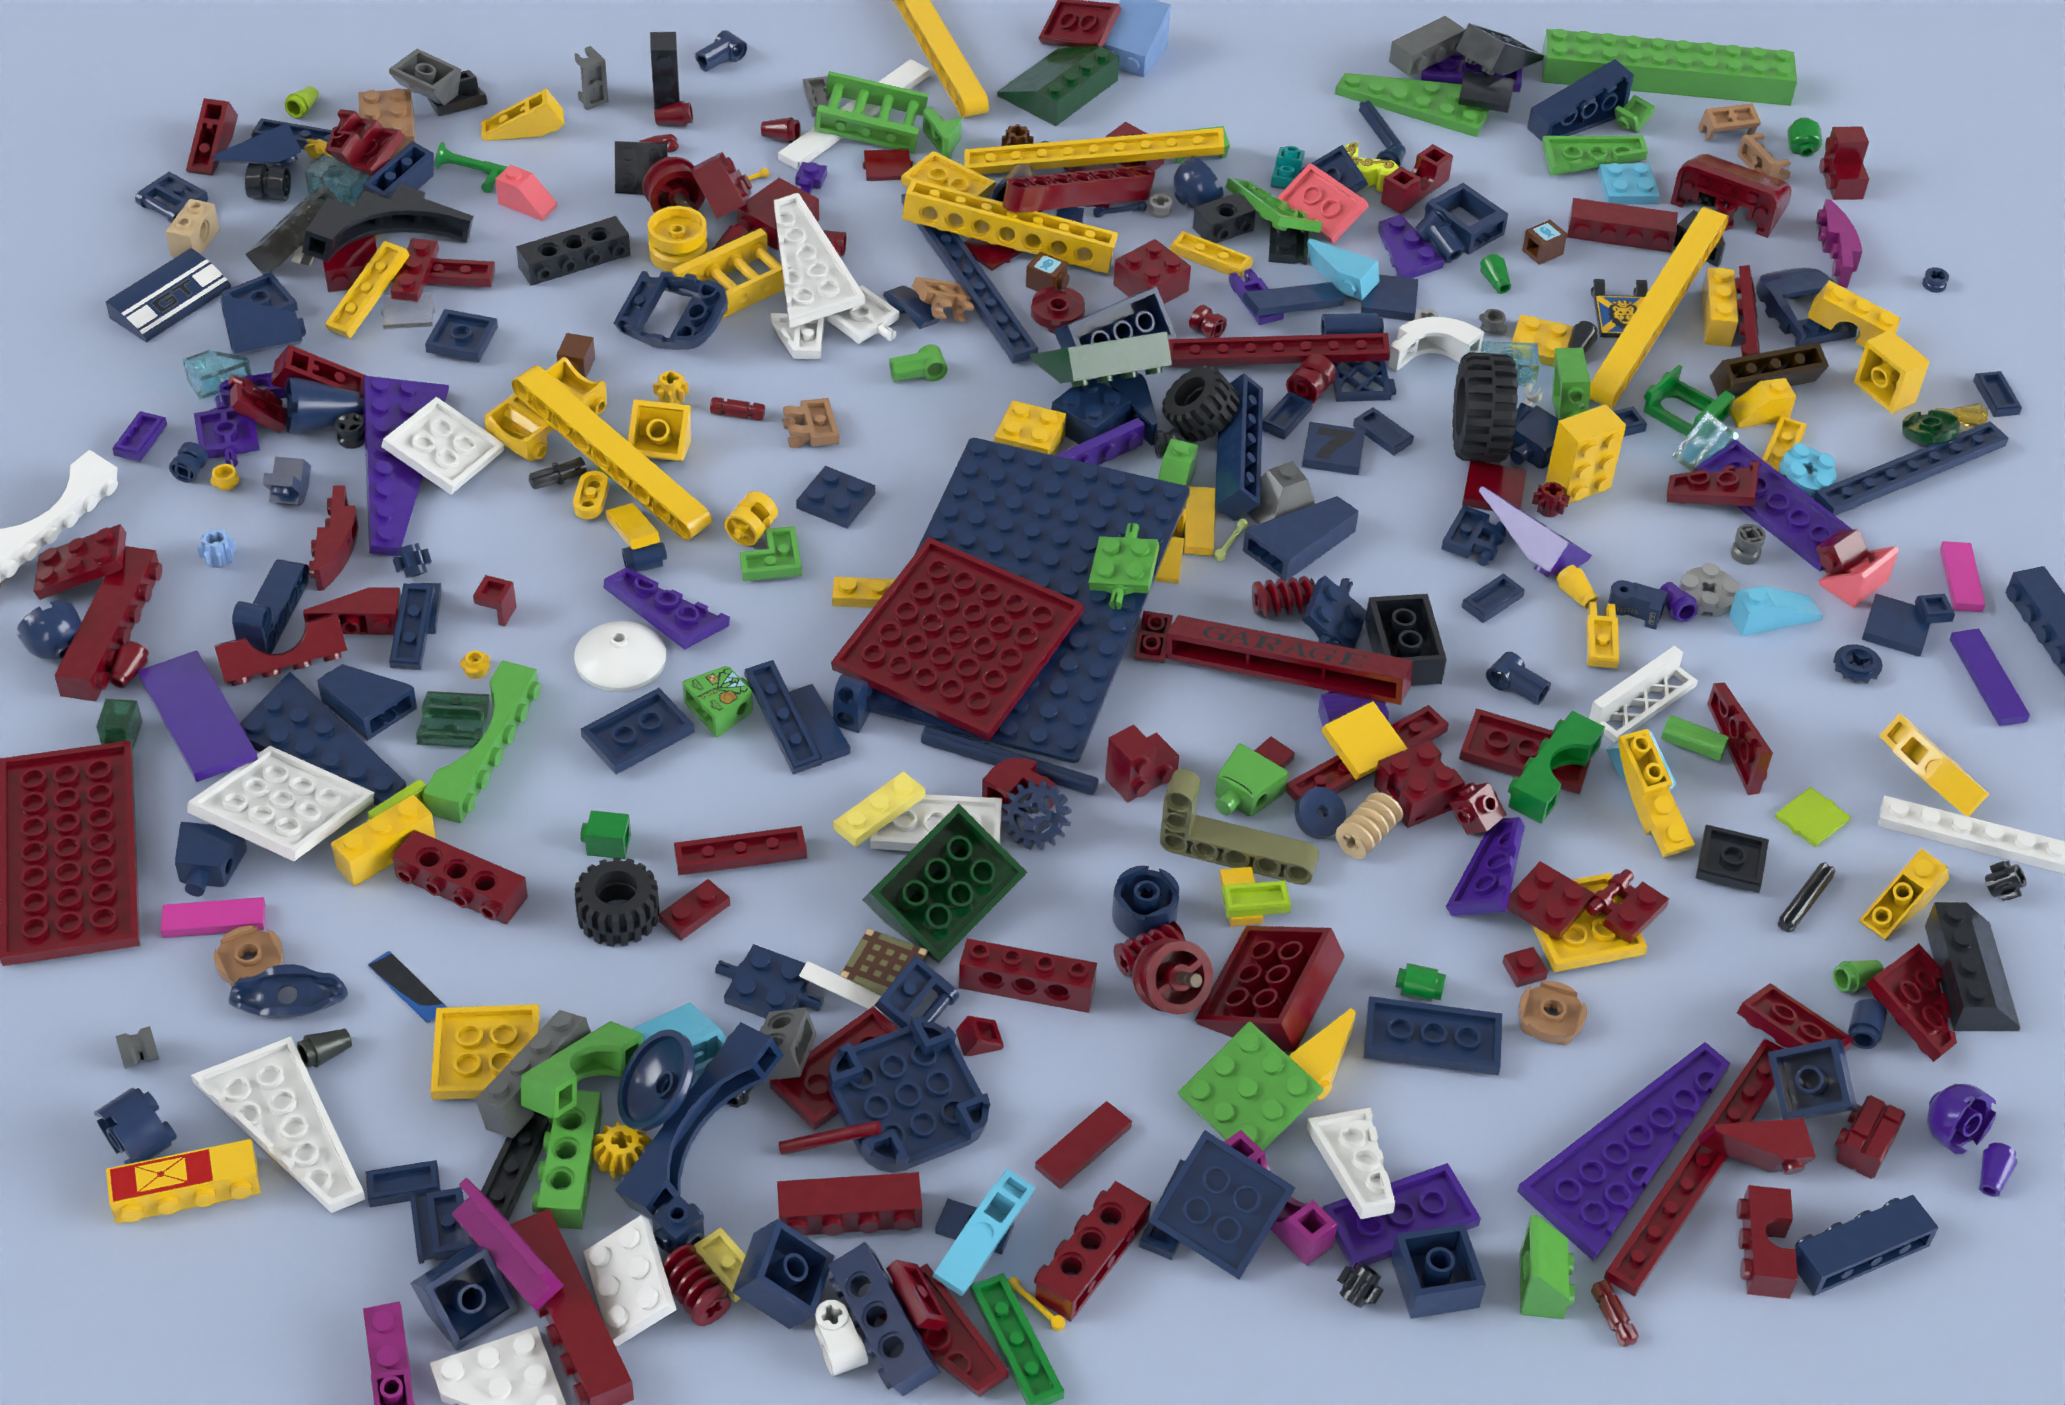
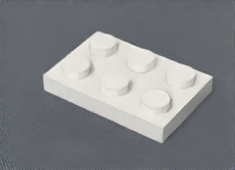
(629, 1280)

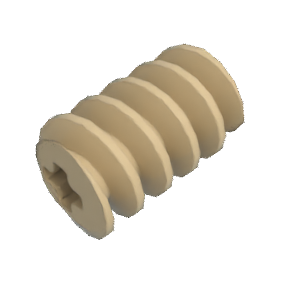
(1368, 824)

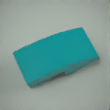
(1288, 163)

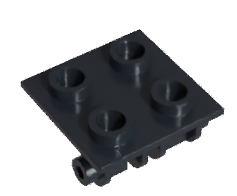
(633, 162)

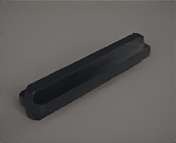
(1806, 897)

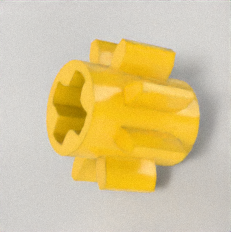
(671, 387)

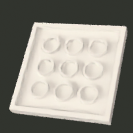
(281, 803)

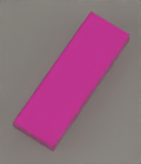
(1962, 576)
(212, 917)

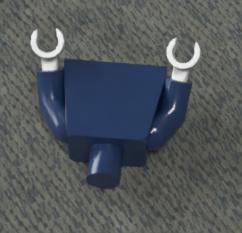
(1533, 432)

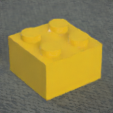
(1891, 371)
(1032, 428)

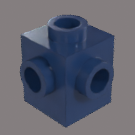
(677, 1225)

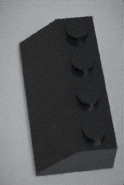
(1971, 969)

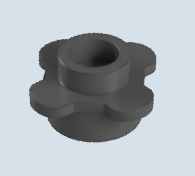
(1493, 321)

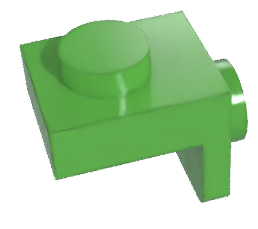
(1634, 114)

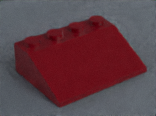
(1274, 982)

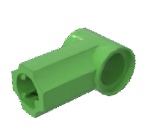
(927, 363)

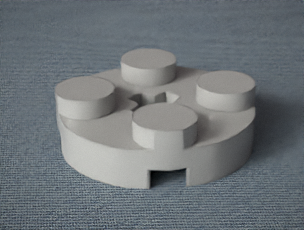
(1710, 578)

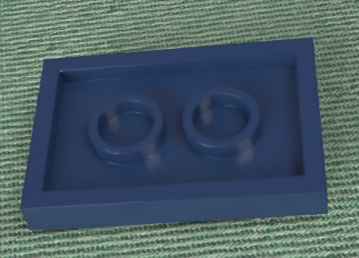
(637, 730)

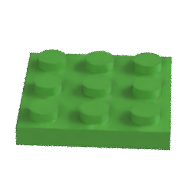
(1250, 1088)

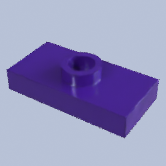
(139, 436)

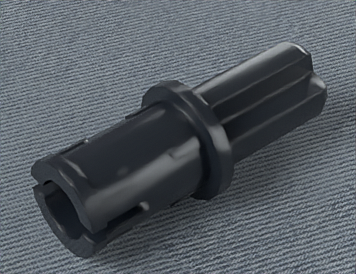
(557, 473)

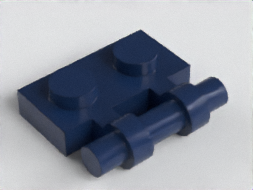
(1466, 532)

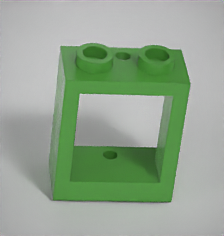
(1570, 382)

